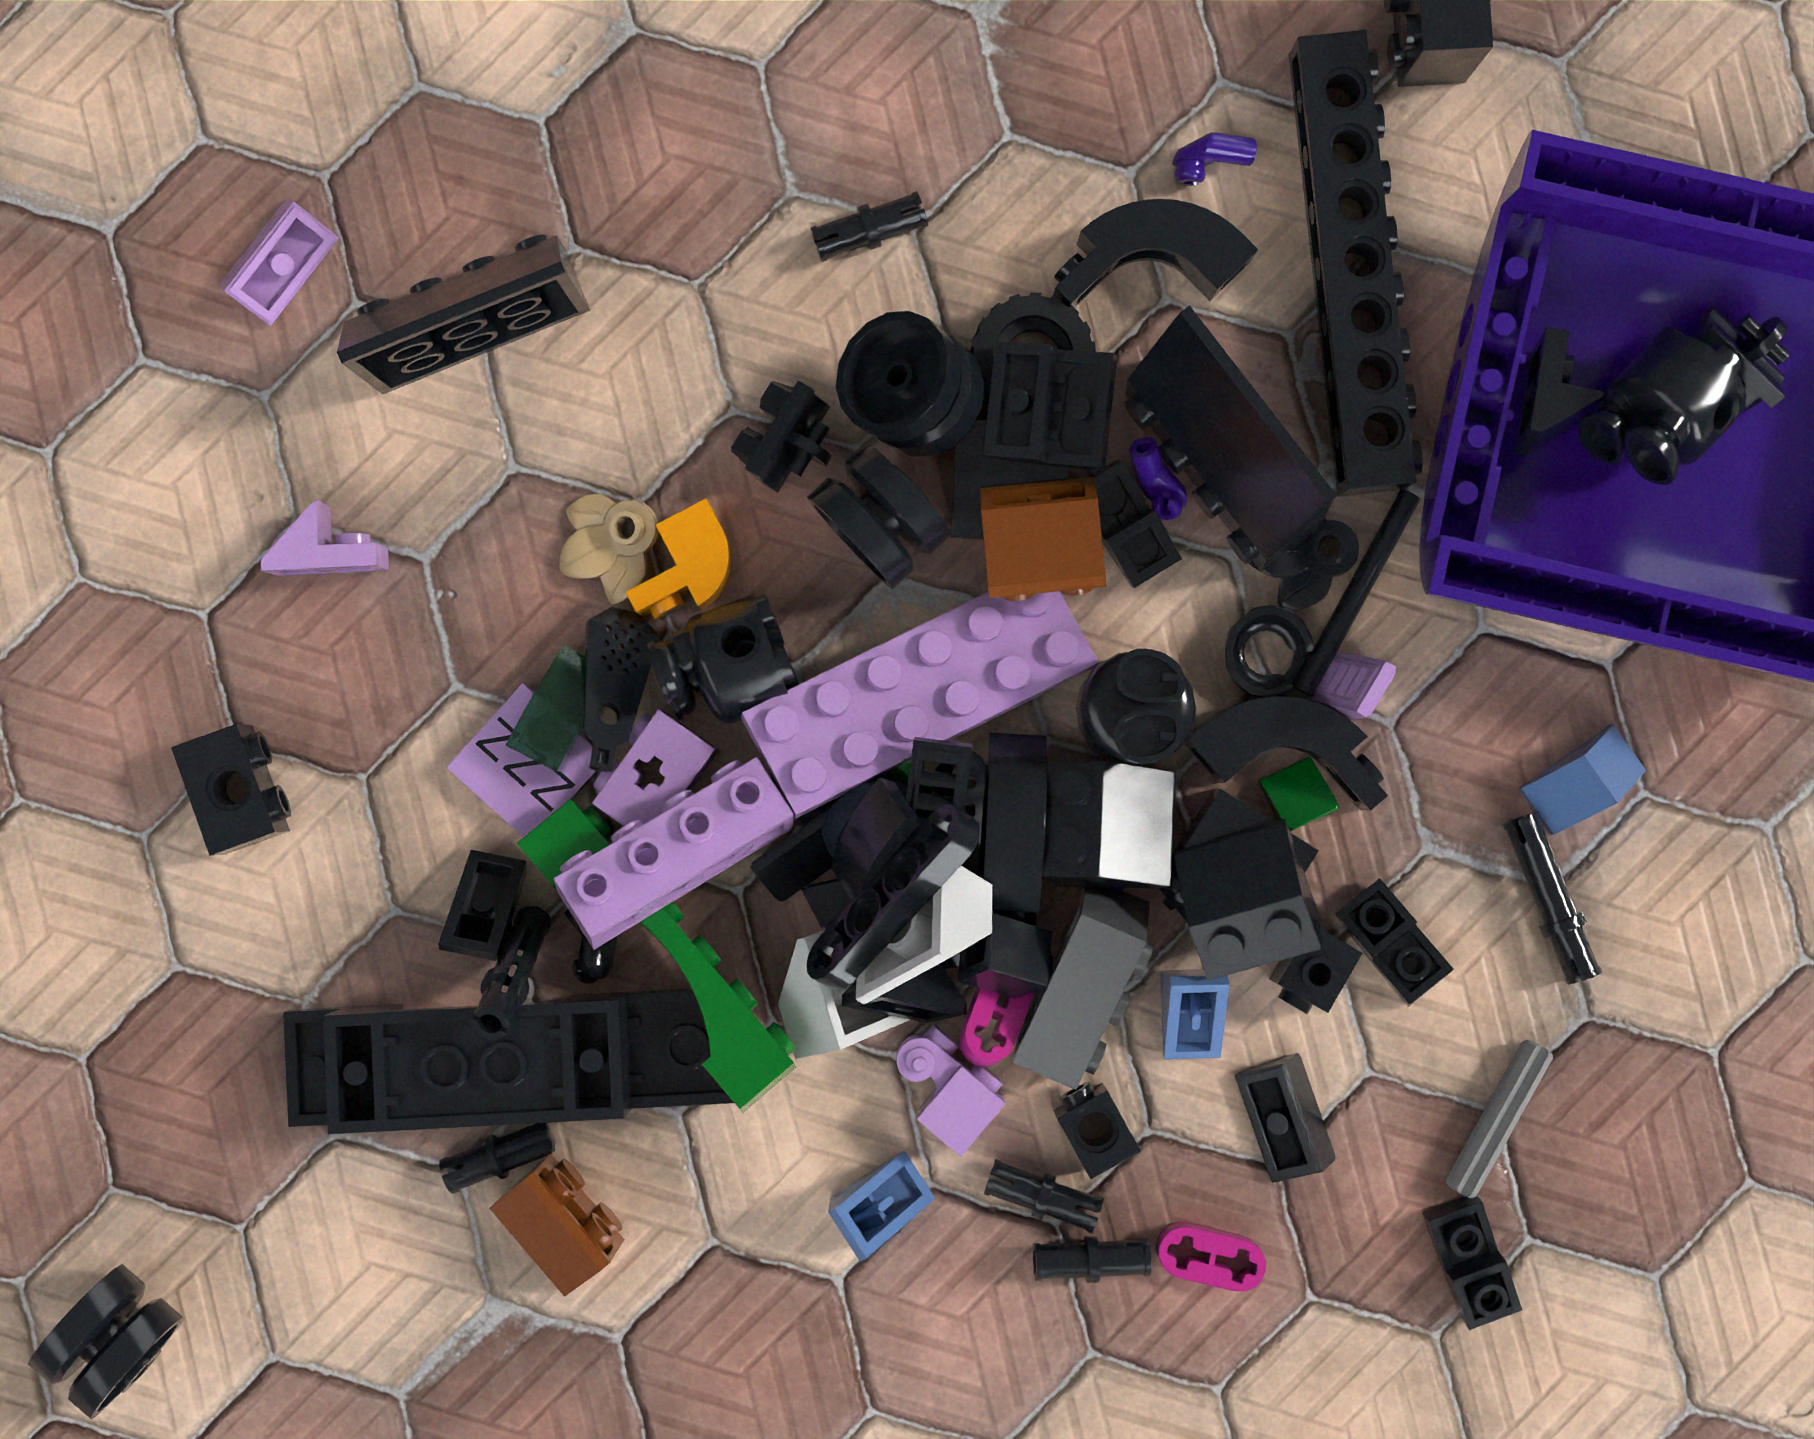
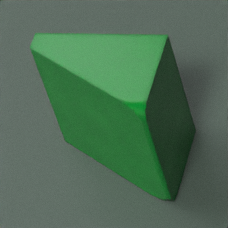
(1298, 794)

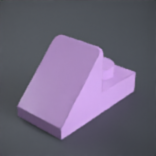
(309, 548)

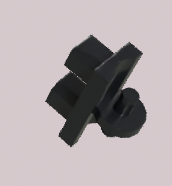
(1758, 374)
(791, 438)

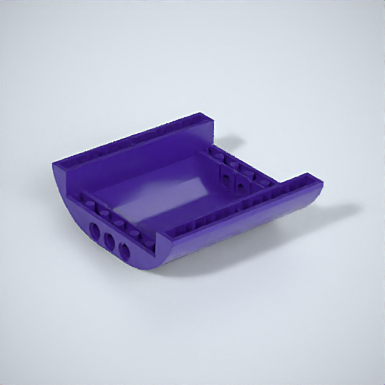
(1556, 536)

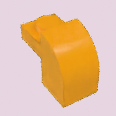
(701, 561)

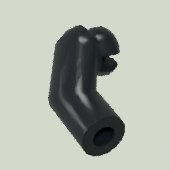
(592, 963)

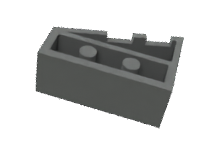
(1086, 986)

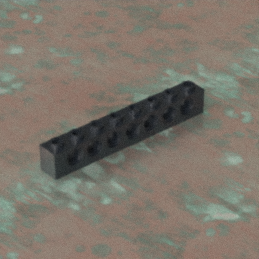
(1347, 64)

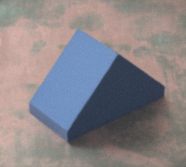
(1584, 781)
(1192, 1014)
(879, 1204)

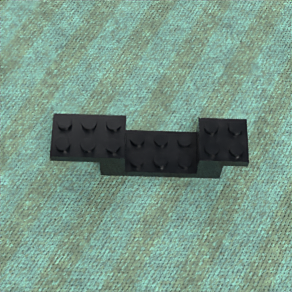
(555, 1064)

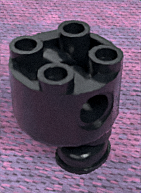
(1666, 406)
(729, 656)
(1136, 707)

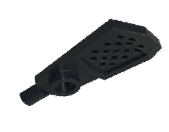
(613, 687)

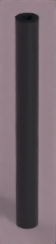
(1356, 592)

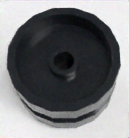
(910, 384)
(887, 508)
(102, 1336)

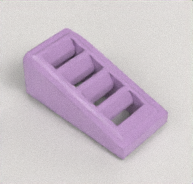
(1354, 685)

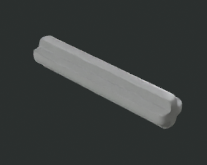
(1499, 1118)

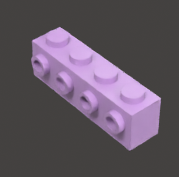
(673, 851)

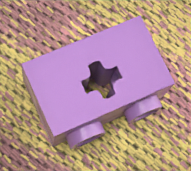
(684, 761)

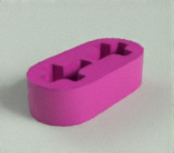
(1006, 1030)
(1206, 1269)

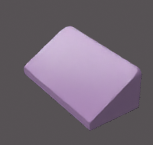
(278, 261)

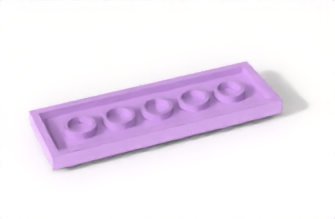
(919, 684)

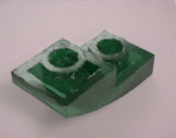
(553, 713)

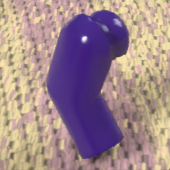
(1211, 149)
(1156, 480)

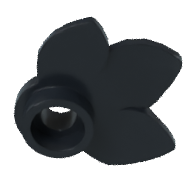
(1306, 572)

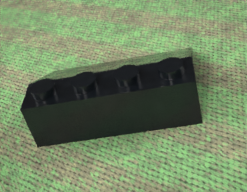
(463, 315)
(1227, 443)

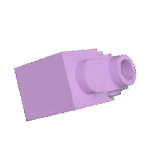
(962, 1097)

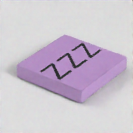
(513, 783)

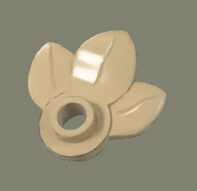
(602, 549)

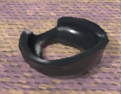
(1284, 624)

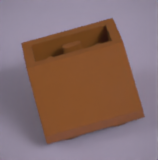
(1042, 538)
(560, 1224)

